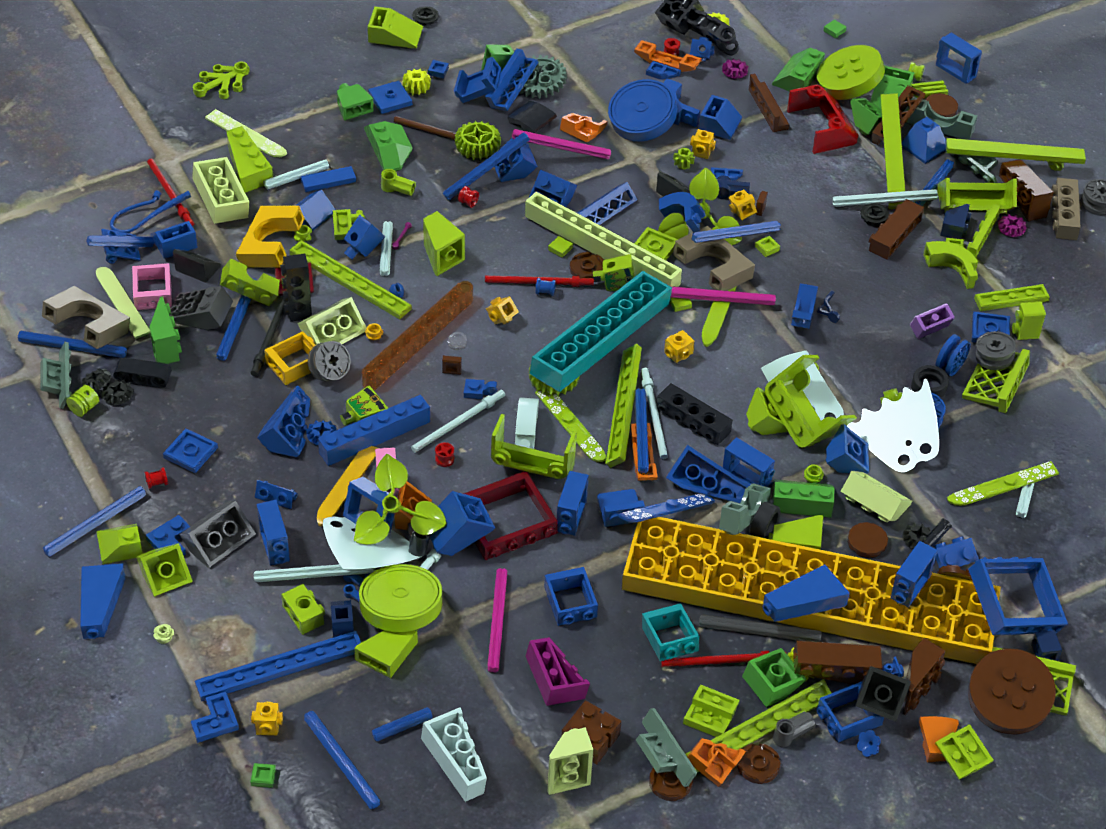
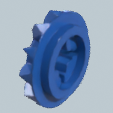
(314, 429)

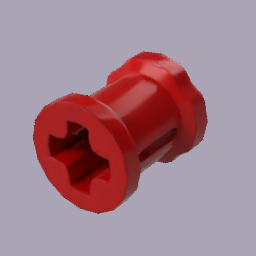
(156, 478)

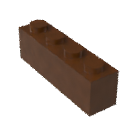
(896, 229)

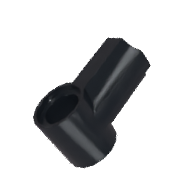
(418, 542)

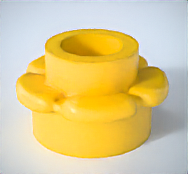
(373, 331)

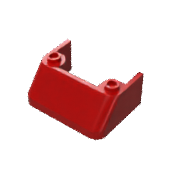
(840, 131)

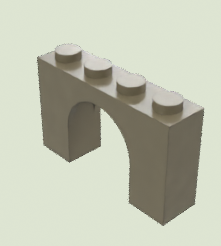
(725, 277)
(108, 322)

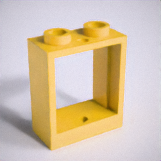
(284, 348)

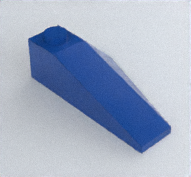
(287, 425)
(706, 477)

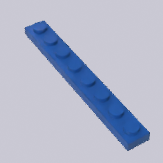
(278, 665)

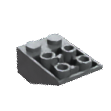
(201, 308)

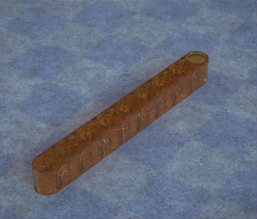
(417, 335)

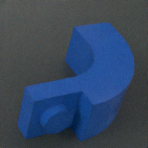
(684, 113)
(684, 204)
(804, 306)

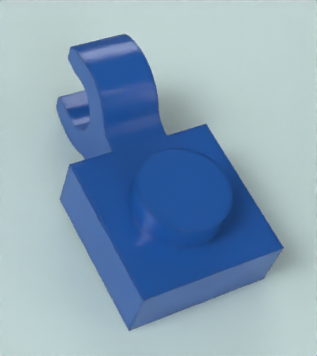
(477, 388)

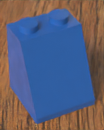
(465, 523)

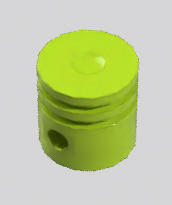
(80, 402)

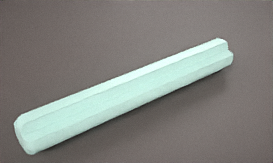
(296, 174)
(386, 248)

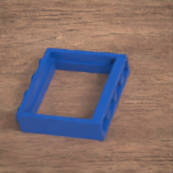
(1043, 586)

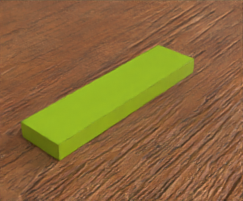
(1011, 297)

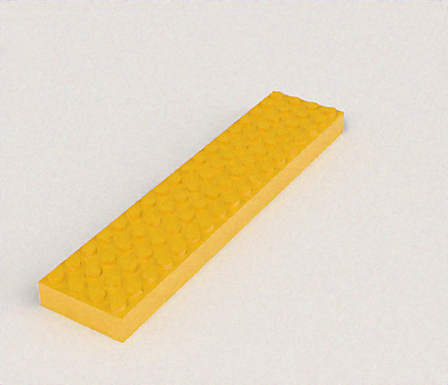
(737, 570)

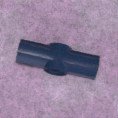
(729, 188)

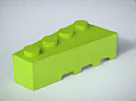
(248, 160)

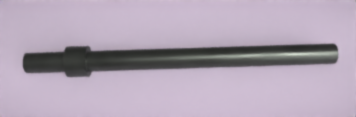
(259, 359)

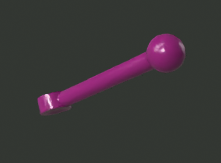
(395, 245)

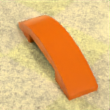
(649, 53)
(652, 471)

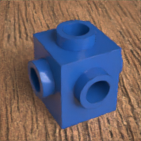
(697, 44)

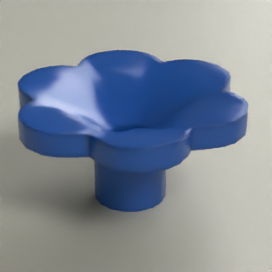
(868, 743)

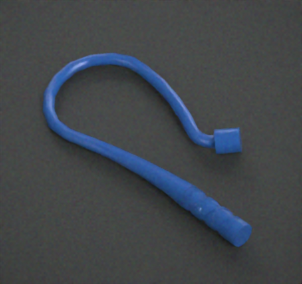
(156, 196)

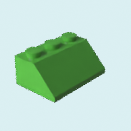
(800, 70)
(803, 498)

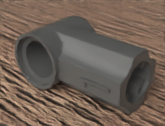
(787, 730)

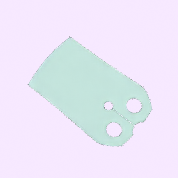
(817, 391)

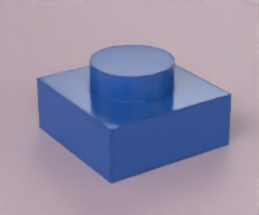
(438, 69)

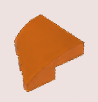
(582, 126)
(934, 729)
(714, 759)

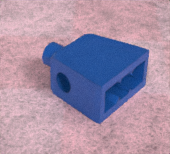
(362, 238)

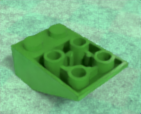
(893, 82)
(163, 335)

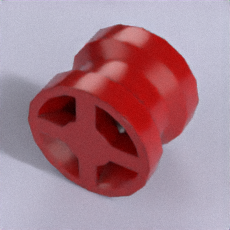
(672, 46)
(468, 196)
(444, 454)

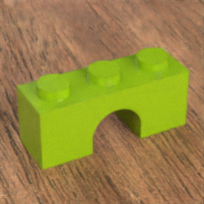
(235, 278)

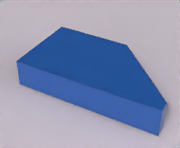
(662, 71)
(733, 174)

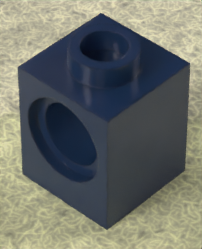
(1046, 645)

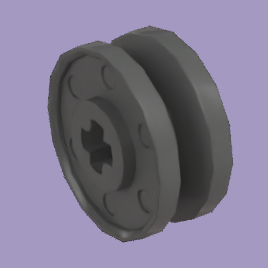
(1094, 196)
(995, 350)
(326, 370)

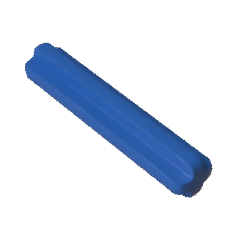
(402, 724)

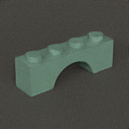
(958, 126)
(738, 516)

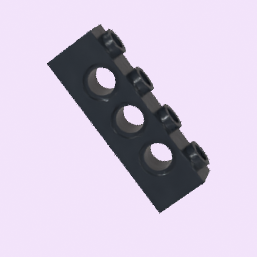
(297, 287)
(694, 414)

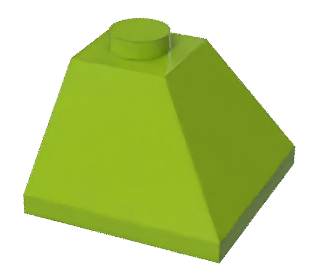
(763, 416)
(119, 543)
(164, 569)

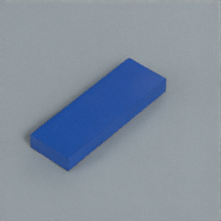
(328, 179)

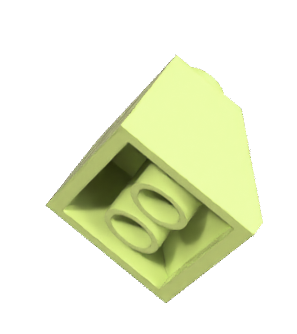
(335, 323)
(875, 496)
(570, 762)

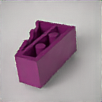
(554, 674)

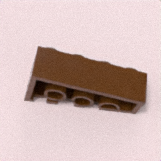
(1032, 193)
(835, 660)

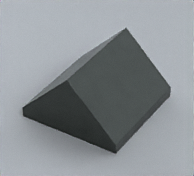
(667, 185)
(194, 265)
(882, 693)

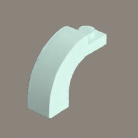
(526, 422)

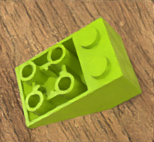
(393, 29)

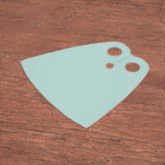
(360, 556)

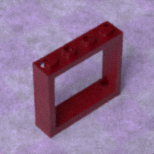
(520, 538)

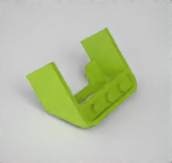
(979, 195)
(794, 408)
(531, 459)

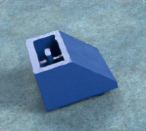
(719, 117)
(516, 165)
(554, 188)
(175, 237)

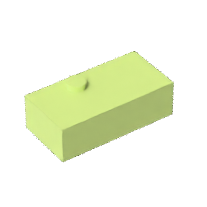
(220, 190)

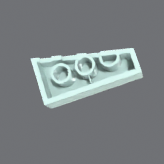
(455, 752)

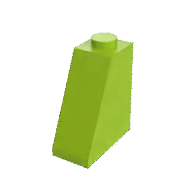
(800, 532)
(386, 651)

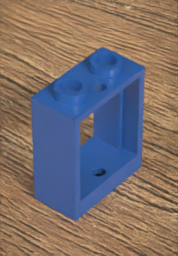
(964, 49)
(739, 450)
(364, 487)
(572, 502)
(273, 532)
(913, 574)
(567, 580)
(840, 698)

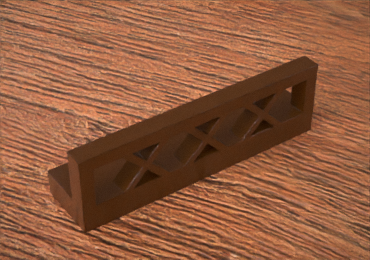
(904, 100)
(767, 104)

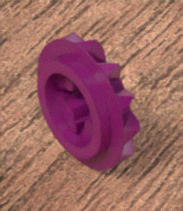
(735, 72)
(1012, 230)

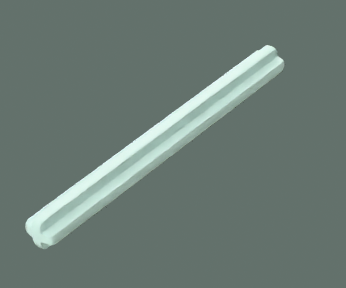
(885, 198)
(307, 572)

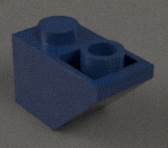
(955, 222)
(341, 617)

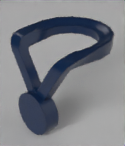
(833, 316)

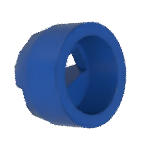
(393, 289)

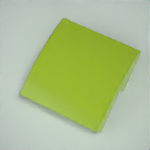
(711, 711)
(964, 752)

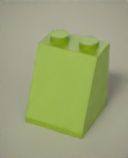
(443, 243)

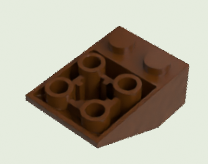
(922, 672)

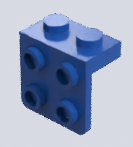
(617, 502)

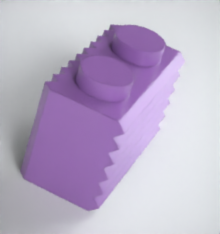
(932, 321)

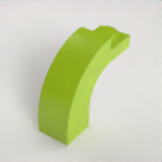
(953, 256)

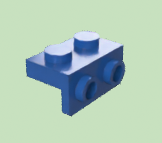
(959, 553)

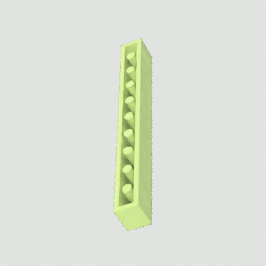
(597, 238)

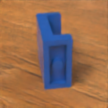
(478, 83)

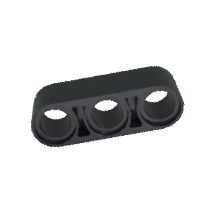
(142, 372)

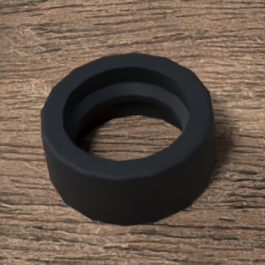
(934, 373)
(764, 520)

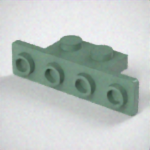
(980, 165)
(55, 375)
(663, 749)

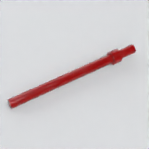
(182, 211)
(575, 281)
(704, 660)

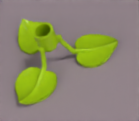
(702, 187)
(371, 526)

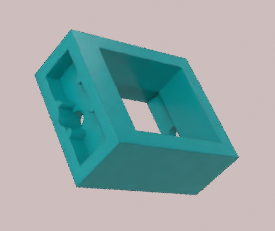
(674, 616)

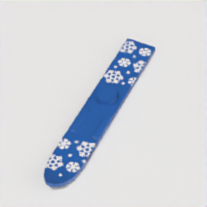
(666, 508)

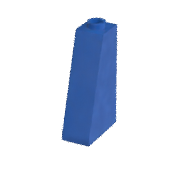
(806, 595)
(99, 596)

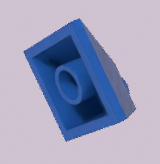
(925, 140)
(847, 452)

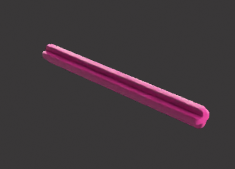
(565, 144)
(724, 296)
(497, 620)

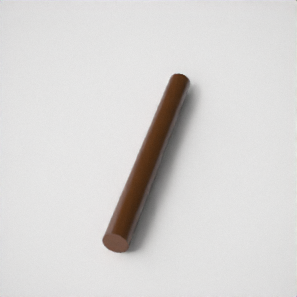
(423, 127)

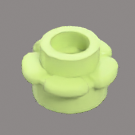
(163, 637)

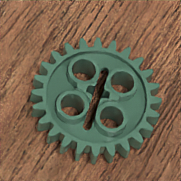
(550, 79)

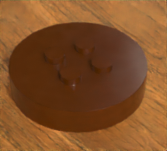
(1011, 691)

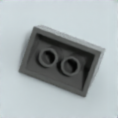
(218, 533)

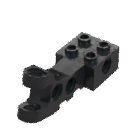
(689, 14)

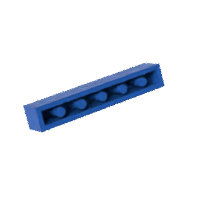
(374, 430)

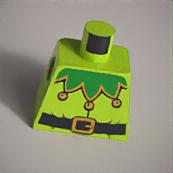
(615, 272)
(362, 406)

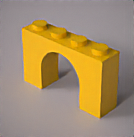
(267, 221)

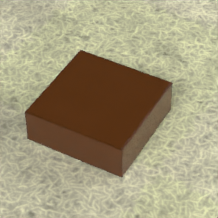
(761, 203)
(452, 365)

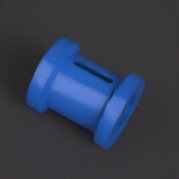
(545, 286)

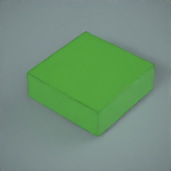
(834, 28)
(263, 775)

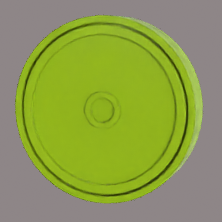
(851, 72)
(400, 598)

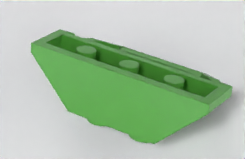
(389, 144)

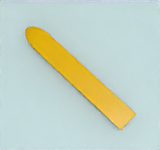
(339, 492)

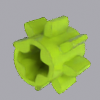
(683, 158)
(892, 395)

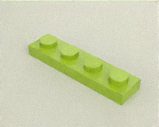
(984, 230)

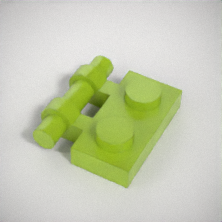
(343, 222)

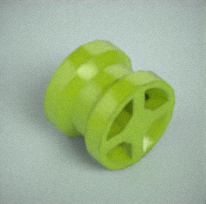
(918, 71)

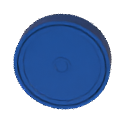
(642, 110)

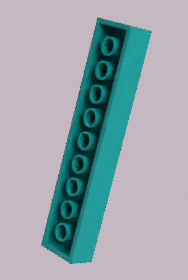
(600, 331)

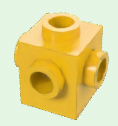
(702, 143)
(742, 204)
(502, 310)
(679, 346)
(267, 718)

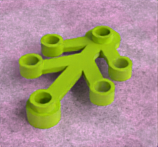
(238, 70)

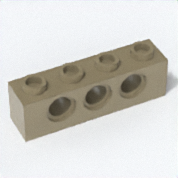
(1066, 208)

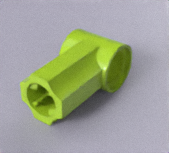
(391, 182)

